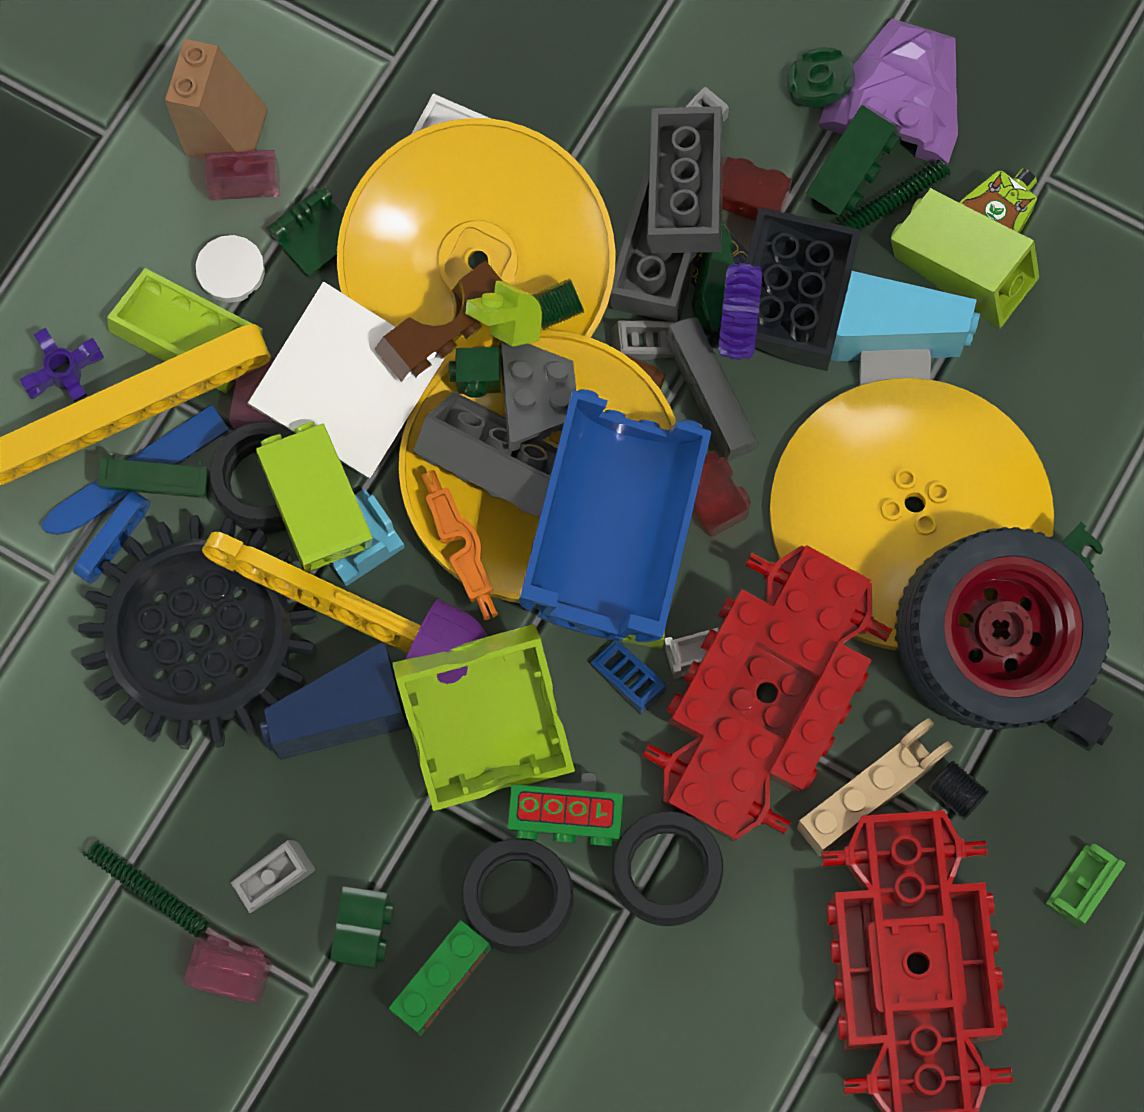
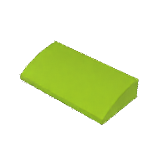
(169, 318)

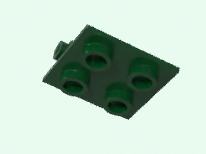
(310, 231)

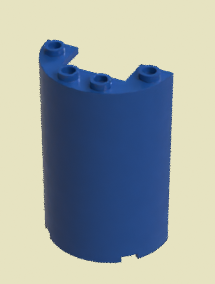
(614, 522)

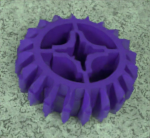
(740, 311)

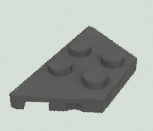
(534, 391)

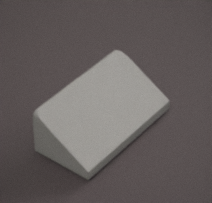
(894, 364)

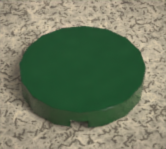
(820, 77)

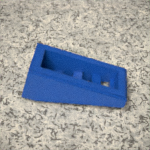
(649, 696)

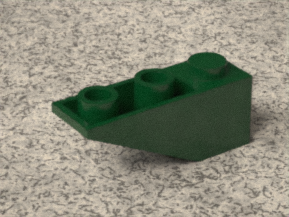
(710, 285)

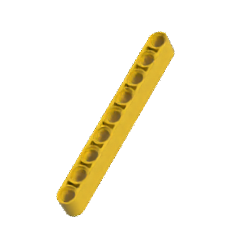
(131, 401)

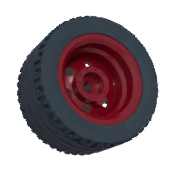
(1064, 611)

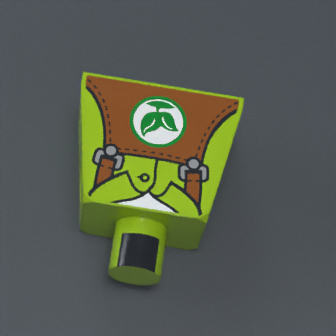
(1005, 198)

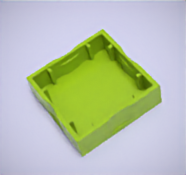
(489, 725)

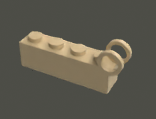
(870, 790)

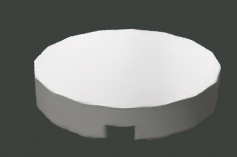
(230, 268)

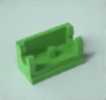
(1084, 884)

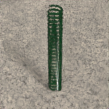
(897, 197)
(108, 856)

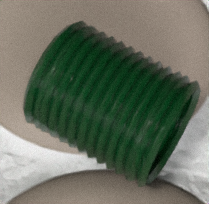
(558, 303)

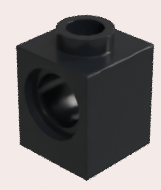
(1085, 724)

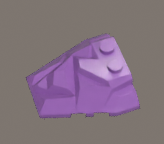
(911, 81)

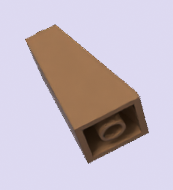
(212, 103)

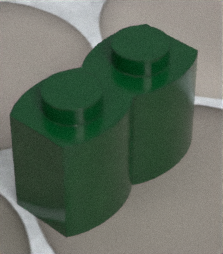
(361, 928)

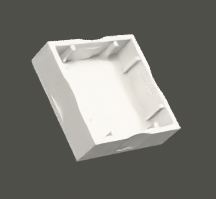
(339, 380)

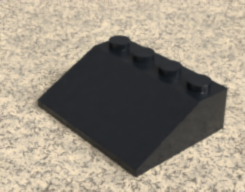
(802, 284)

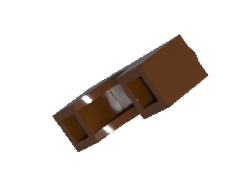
(414, 344)

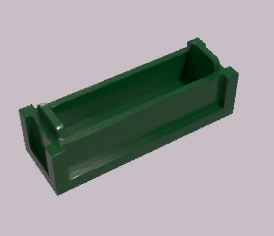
(154, 478)

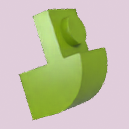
(509, 312)

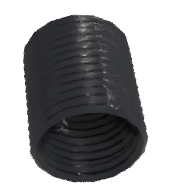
(958, 790)

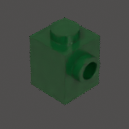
(476, 371)

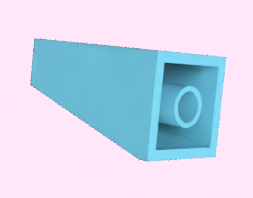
(901, 317)

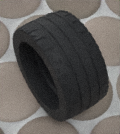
(226, 458)
(685, 827)
(503, 853)

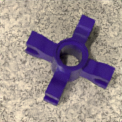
(39, 381)

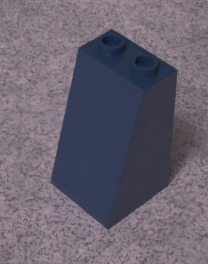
(337, 708)

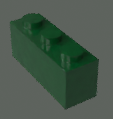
(855, 161)

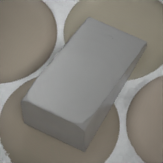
(273, 875)

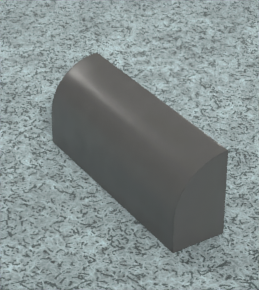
(711, 389)

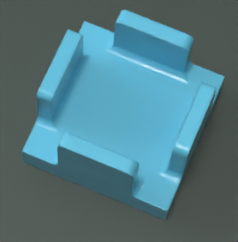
(384, 543)

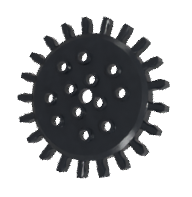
(136, 618)

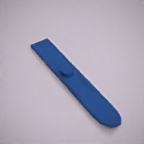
(169, 449)

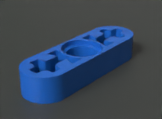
(112, 536)

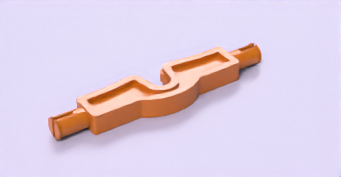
(467, 560)

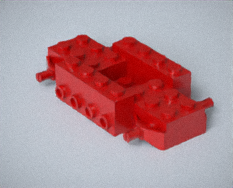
(797, 648)
(924, 1019)

